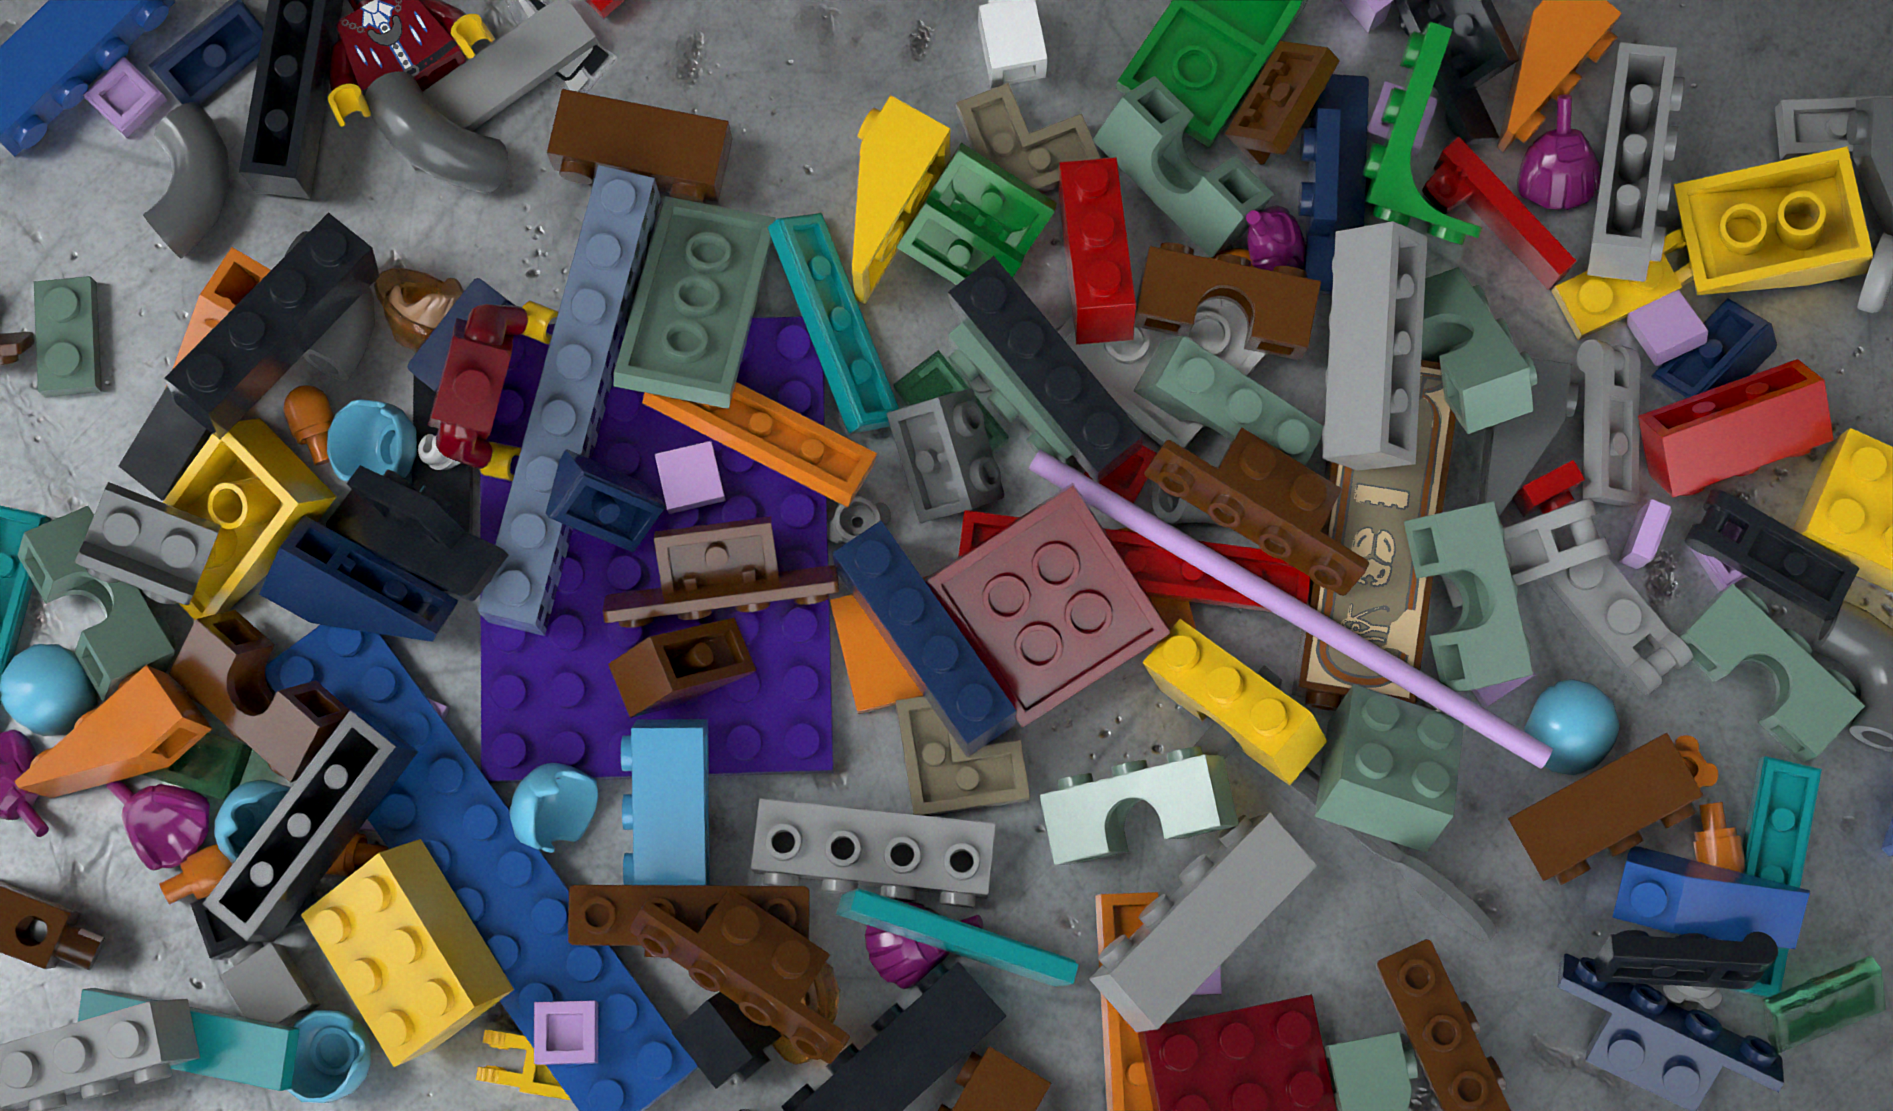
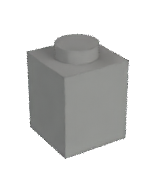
(268, 985)

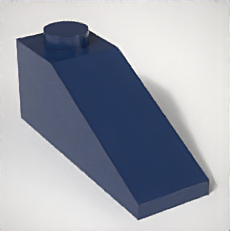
(351, 588)

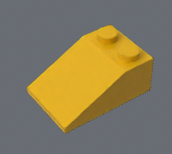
(897, 168)
(1775, 225)
(257, 496)

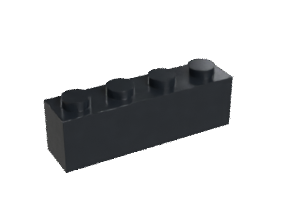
(289, 96)
(273, 326)
(1045, 369)
(310, 827)
(910, 1047)

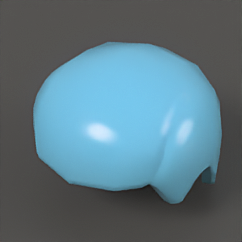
(373, 437)
(47, 689)
(1576, 723)
(553, 808)
(245, 813)
(330, 1056)

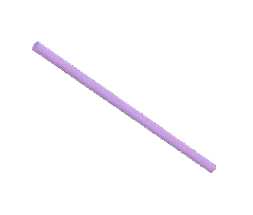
(1294, 610)

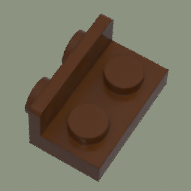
(1281, 99)

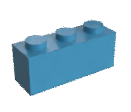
(667, 802)

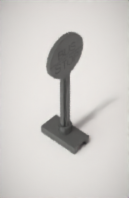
(1423, 878)

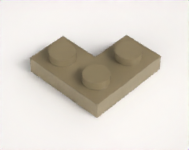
(1000, 135)
(941, 774)

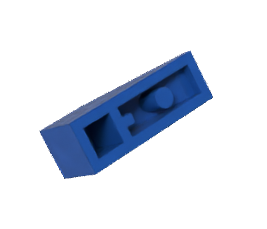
(1706, 899)

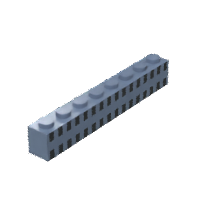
(571, 393)

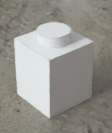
(1012, 41)

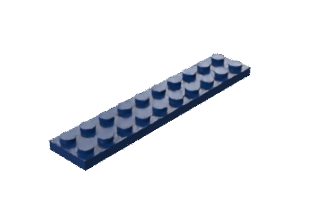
(499, 881)

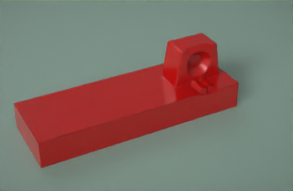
(1465, 178)

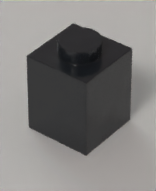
(725, 1041)

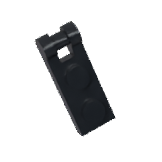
(1773, 555)
(1685, 960)

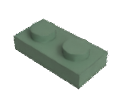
(67, 336)

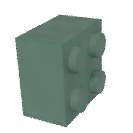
(1390, 768)

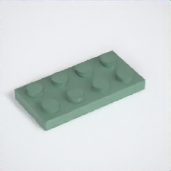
(695, 303)

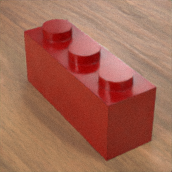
(1096, 251)
(1736, 428)

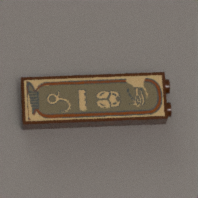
(1388, 600)

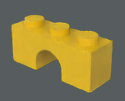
(1250, 708)

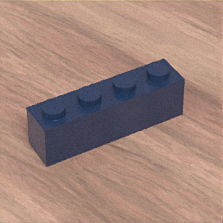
(924, 638)

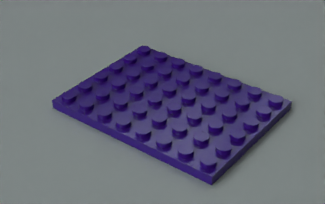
(555, 691)

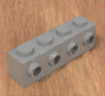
(1633, 162)
(1375, 347)
(873, 849)
(1201, 921)
(96, 1055)

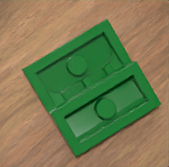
(975, 215)

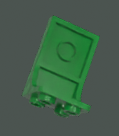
(1211, 55)
(1389, 164)

